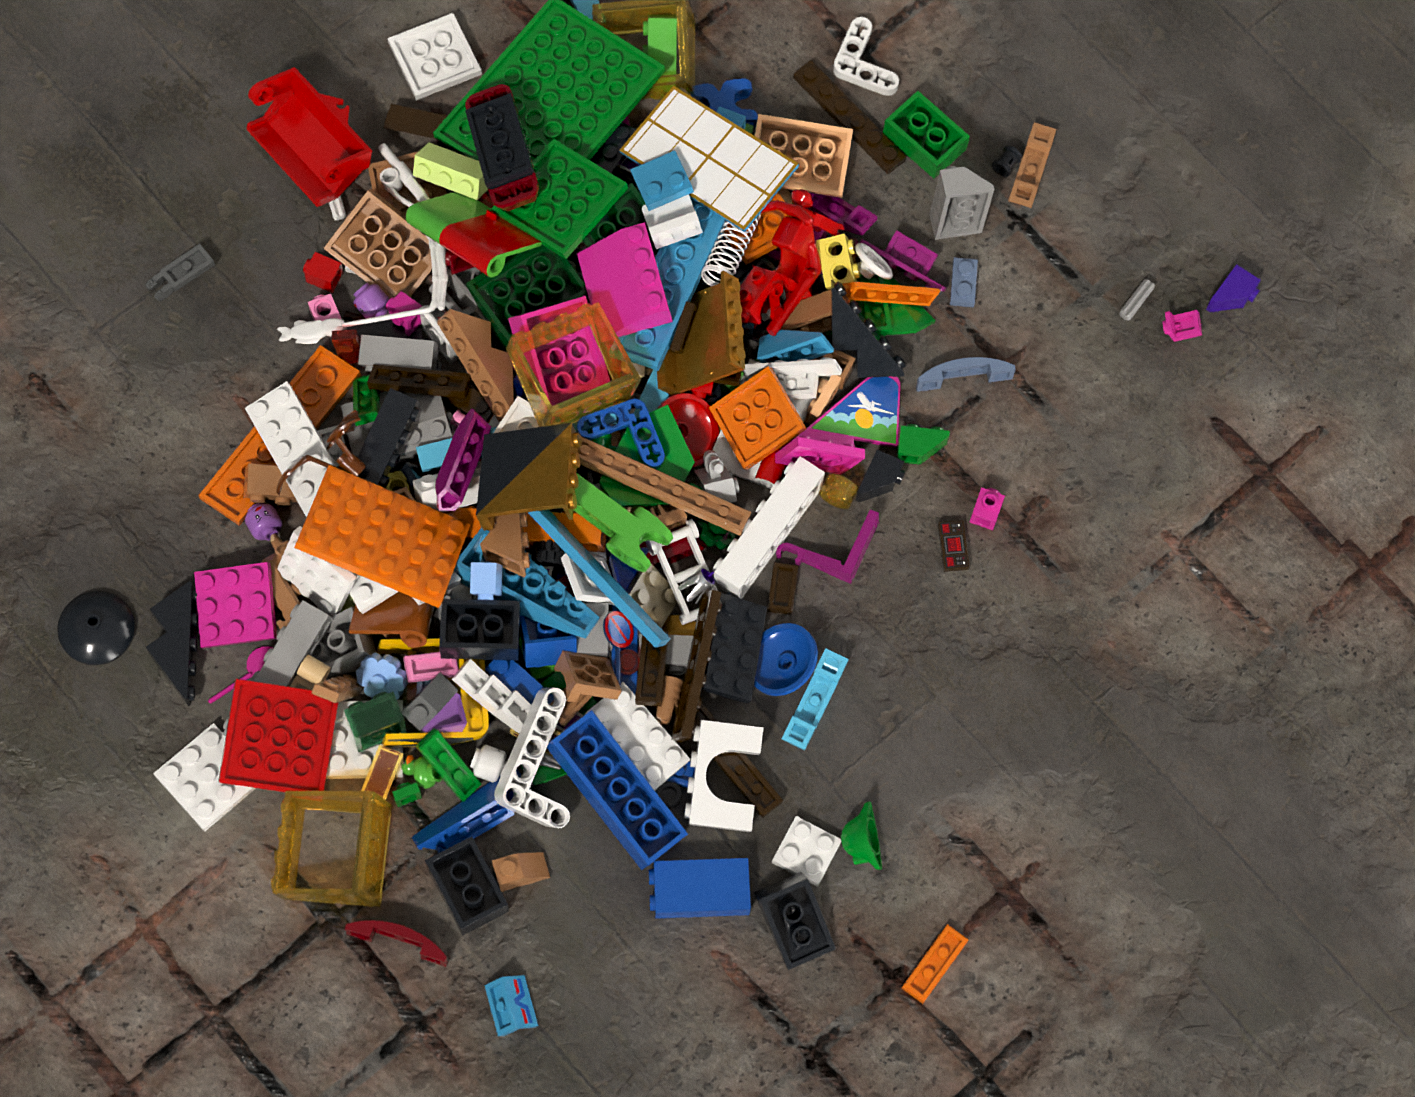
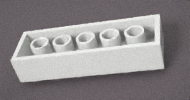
(768, 529)

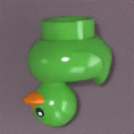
(422, 770)

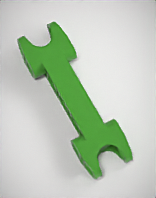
(623, 528)

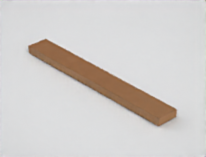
(663, 487)

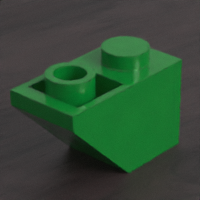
(919, 444)

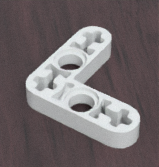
(853, 60)

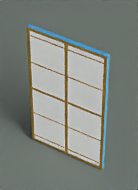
(724, 163)

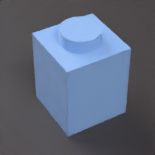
(486, 580)

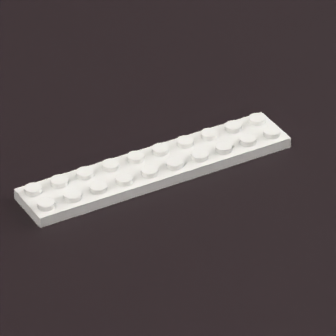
(290, 436)

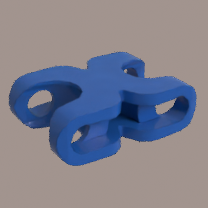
(730, 93)

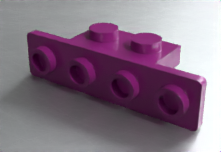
(910, 256)

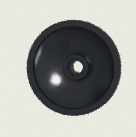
(100, 642)

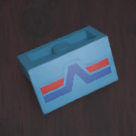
(510, 1004)

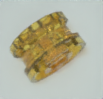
(838, 491)

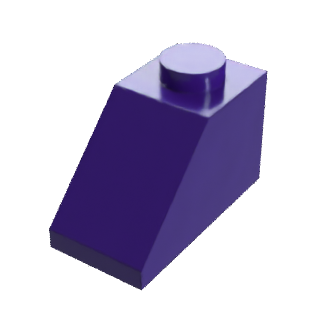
(1235, 291)

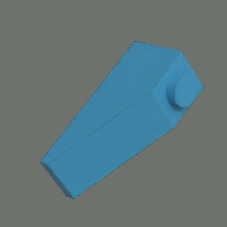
(792, 346)

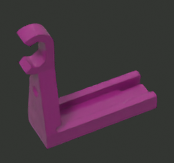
(833, 566)

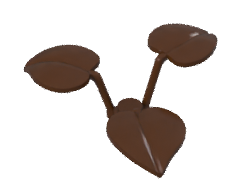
(347, 461)

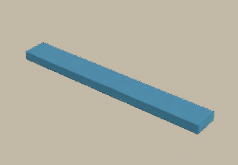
(601, 577)

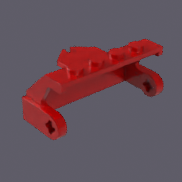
(308, 136)

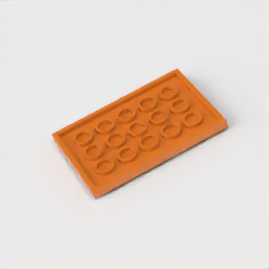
(383, 536)

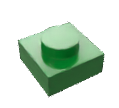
(406, 794)

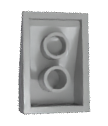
(340, 648)

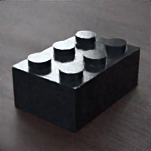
(480, 629)
(467, 886)

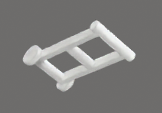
(691, 532)

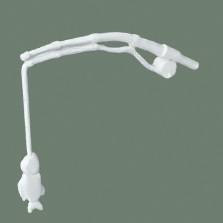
(393, 181)

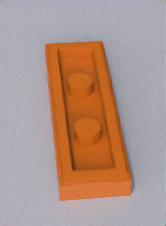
(935, 964)

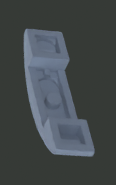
(995, 369)

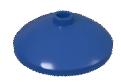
(779, 648)

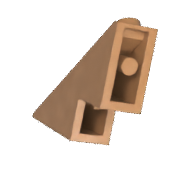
(487, 366)
(508, 543)

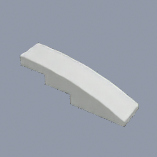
(494, 696)

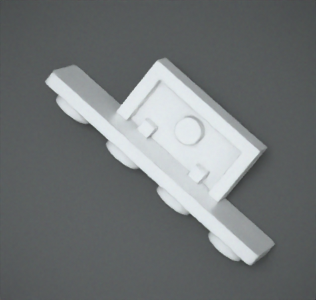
(797, 377)

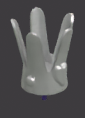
(703, 579)

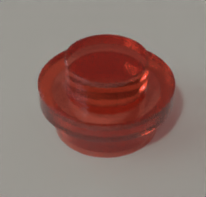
(629, 662)

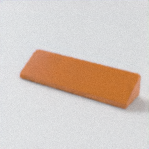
(890, 293)

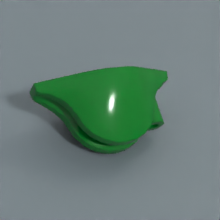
(861, 838)

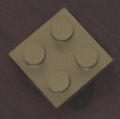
(653, 594)

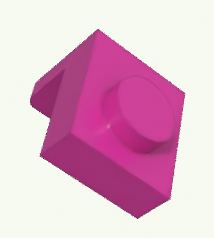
(1182, 325)

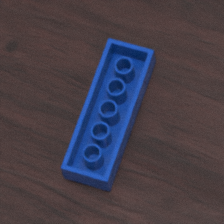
(616, 790)

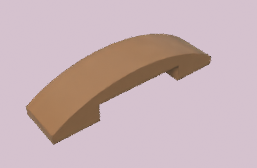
(1032, 165)

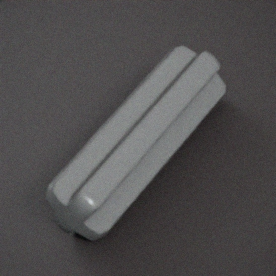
(1137, 299)

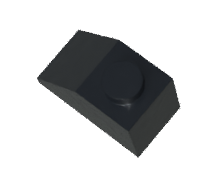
(881, 476)

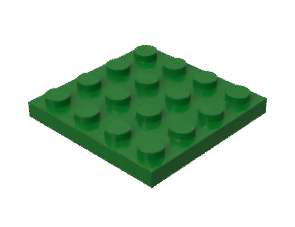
(569, 199)

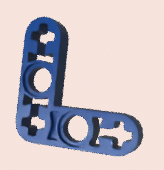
(626, 420)

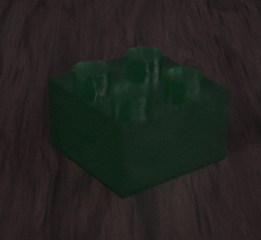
(374, 719)

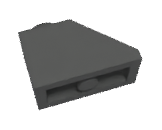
(429, 701)

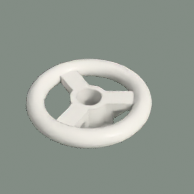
(872, 263)

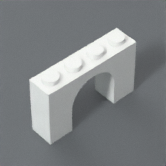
(706, 808)

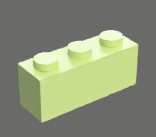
(450, 170)

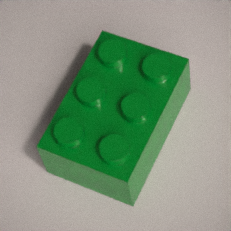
(925, 134)

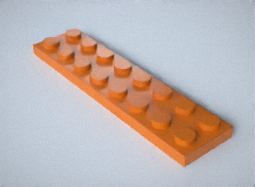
(319, 388)

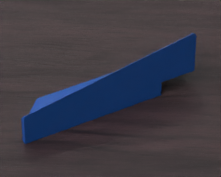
(465, 820)

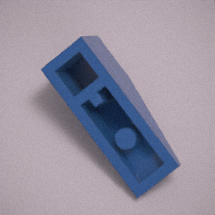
(516, 678)

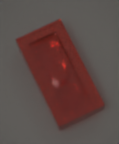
(347, 345)

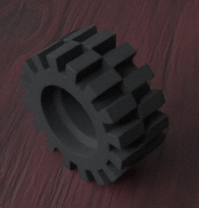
(548, 554)

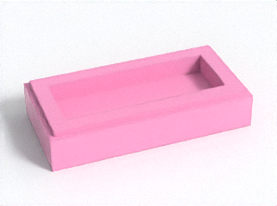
(427, 665)

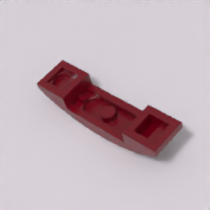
(366, 929)

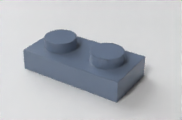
(963, 282)

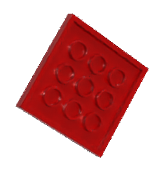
(277, 738)

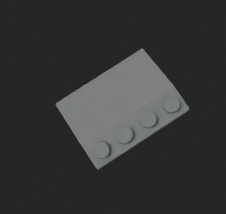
(430, 428)

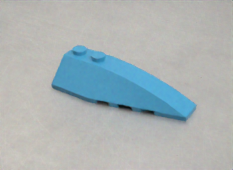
(538, 593)

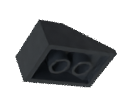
(795, 920)

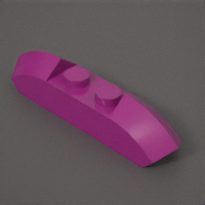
(460, 461)

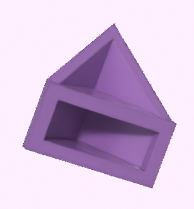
(450, 718)

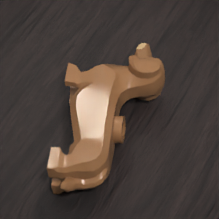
(284, 593)

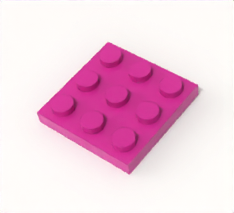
(235, 605)

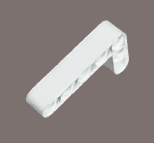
(531, 762)

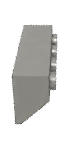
(960, 203)

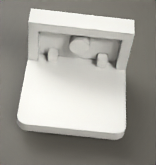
(672, 222)

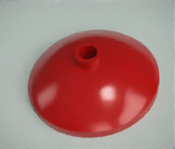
(695, 423)

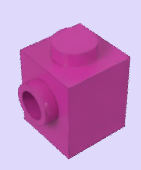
(987, 508)

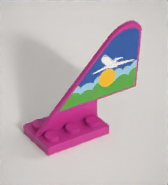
(863, 415)

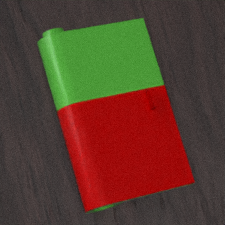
(470, 231)

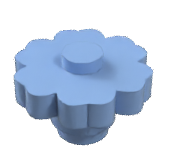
(381, 675)

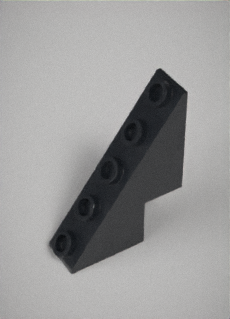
(856, 333)
(176, 647)

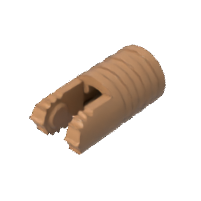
(670, 699)

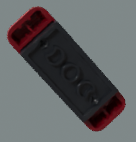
(502, 147)

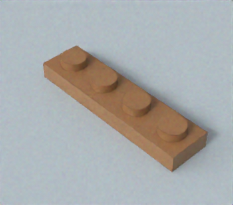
(338, 688)

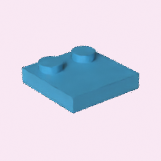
(661, 180)

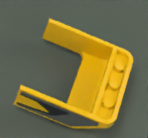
(475, 713)

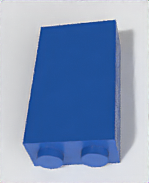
(700, 888)

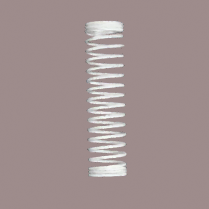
(718, 268)

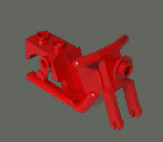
(798, 263)

